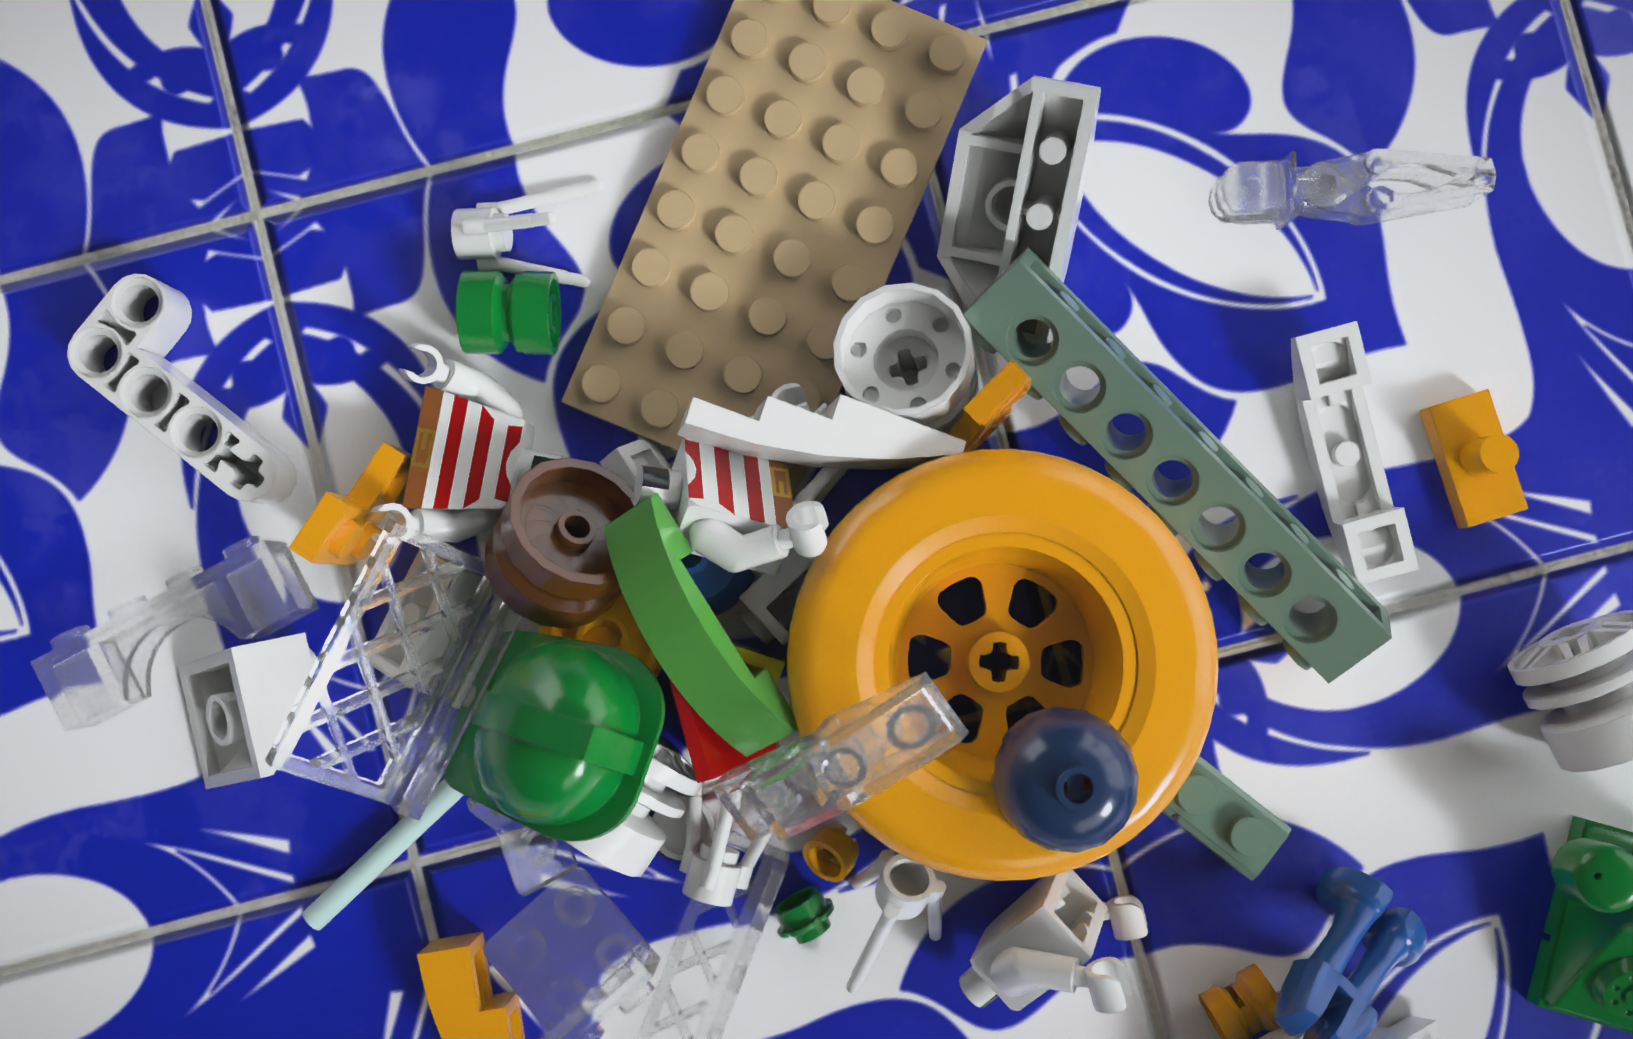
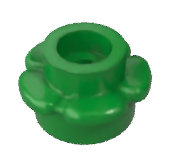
(804, 914)

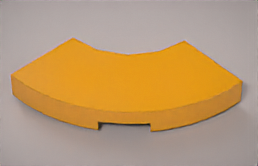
(991, 405)

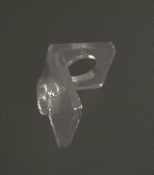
(530, 856)

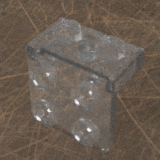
(573, 958)

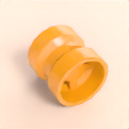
(1242, 1006)

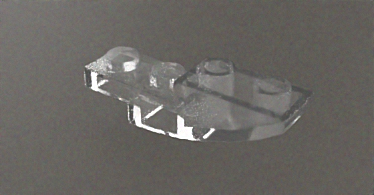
(841, 761)

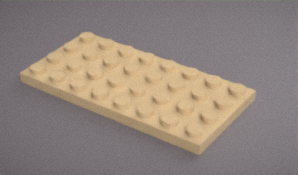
(774, 210)

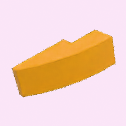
(461, 991)

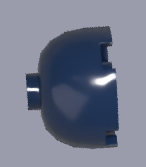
(1071, 749)

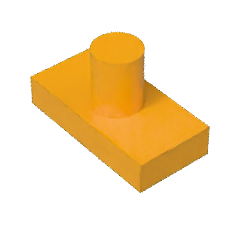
(1474, 459)

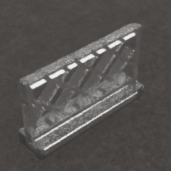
(444, 704)

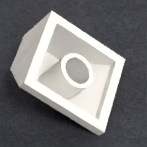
(240, 704)

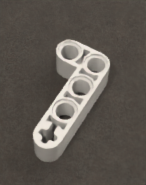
(188, 407)

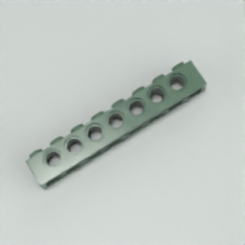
(1326, 640)

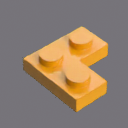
(343, 524)

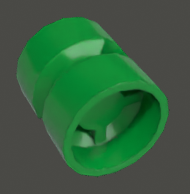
(498, 312)

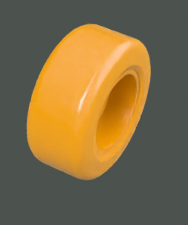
(1117, 592)

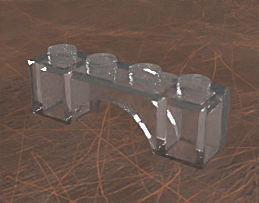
(110, 667)

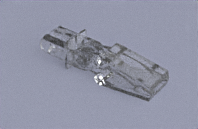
(1340, 190)

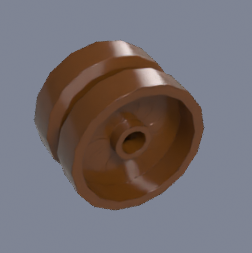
(551, 543)

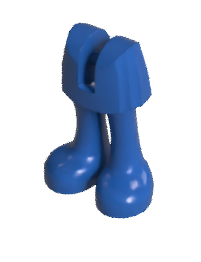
(1315, 991)

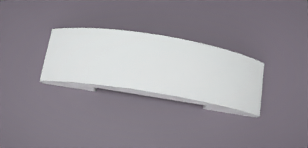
(1345, 454)

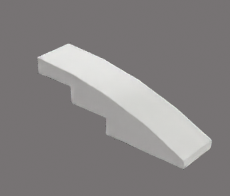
(845, 437)

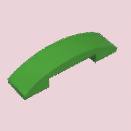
(687, 635)

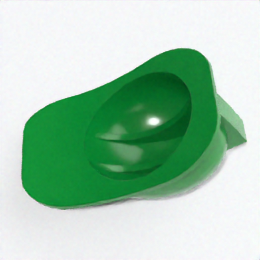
(561, 737)

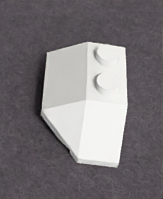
(1018, 186)

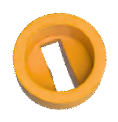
(831, 852)

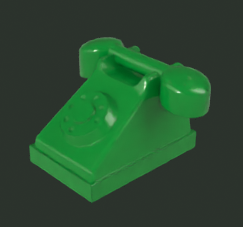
(1590, 921)

